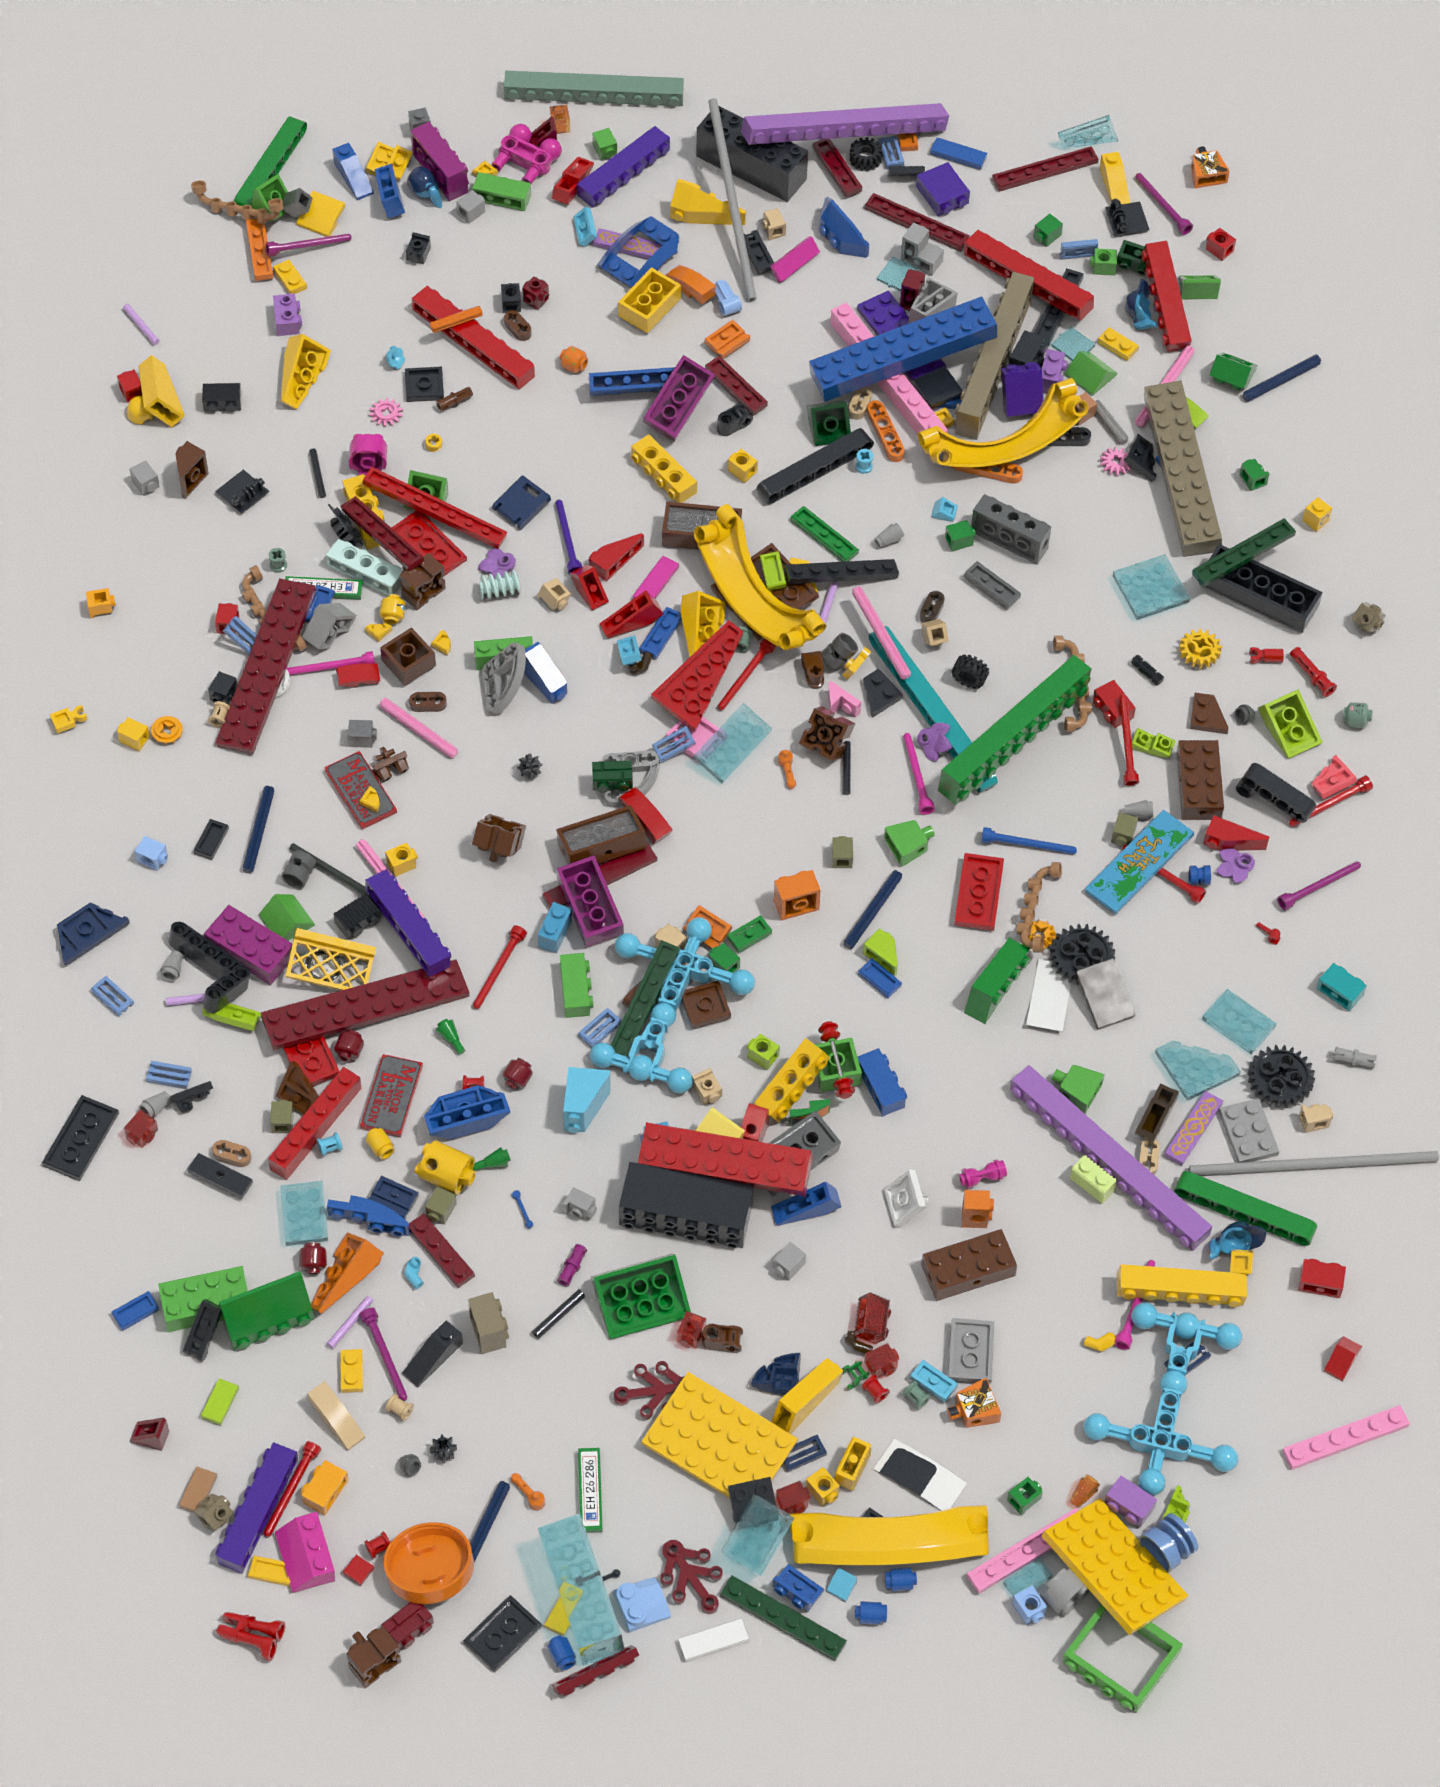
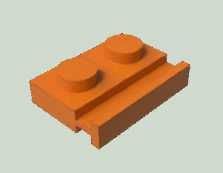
(727, 339)
(720, 928)

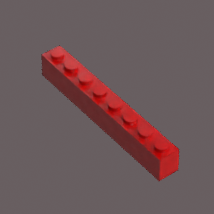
(1047, 284)
(475, 339)

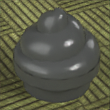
(1244, 714)
(409, 1464)

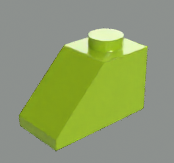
(882, 949)

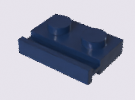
(394, 1196)

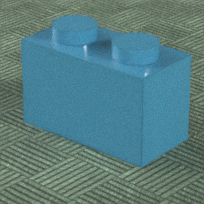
(555, 927)

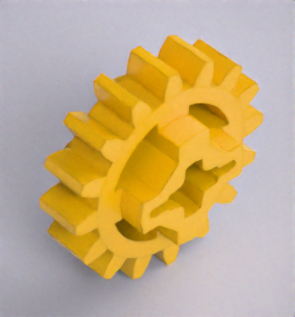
(1200, 648)

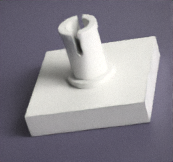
(905, 1198)

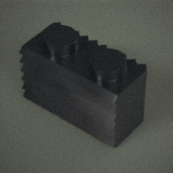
(221, 397)
(357, 916)

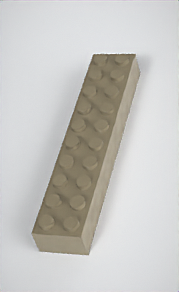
(993, 356)
(1182, 468)

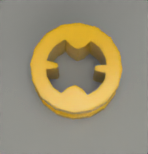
(433, 437)

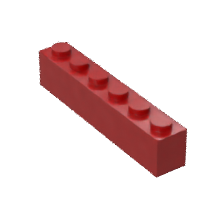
(1166, 296)
(314, 1123)

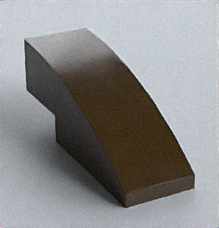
(1157, 1112)

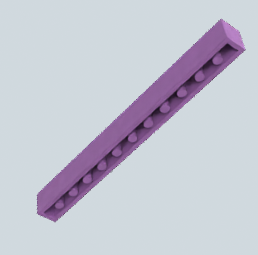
(844, 123)
(1112, 1157)

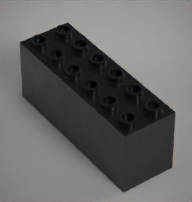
(769, 166)
(686, 1205)

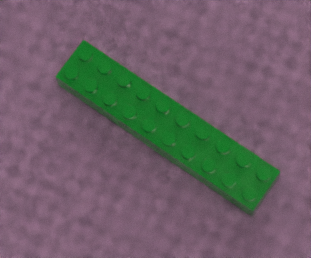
(1014, 730)

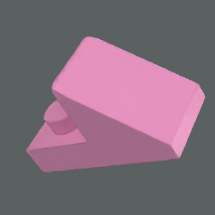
(840, 698)

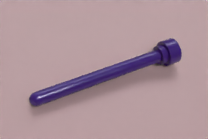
(573, 563)

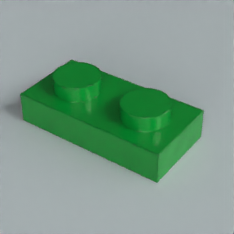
(749, 934)

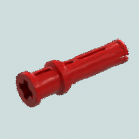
(1318, 677)

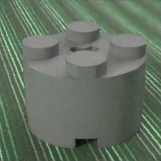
(1064, 1591)

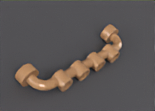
(275, 205)
(257, 607)
(1083, 707)
(1032, 899)

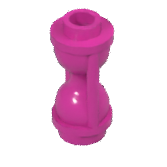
(993, 1171)

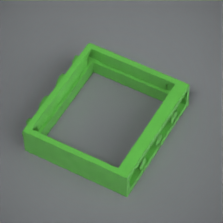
(1107, 1685)

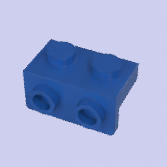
(797, 1588)

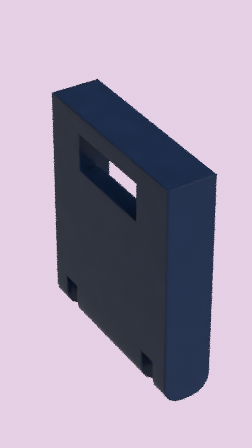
(519, 504)

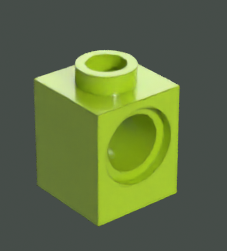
(764, 1059)

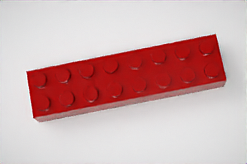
(727, 1158)

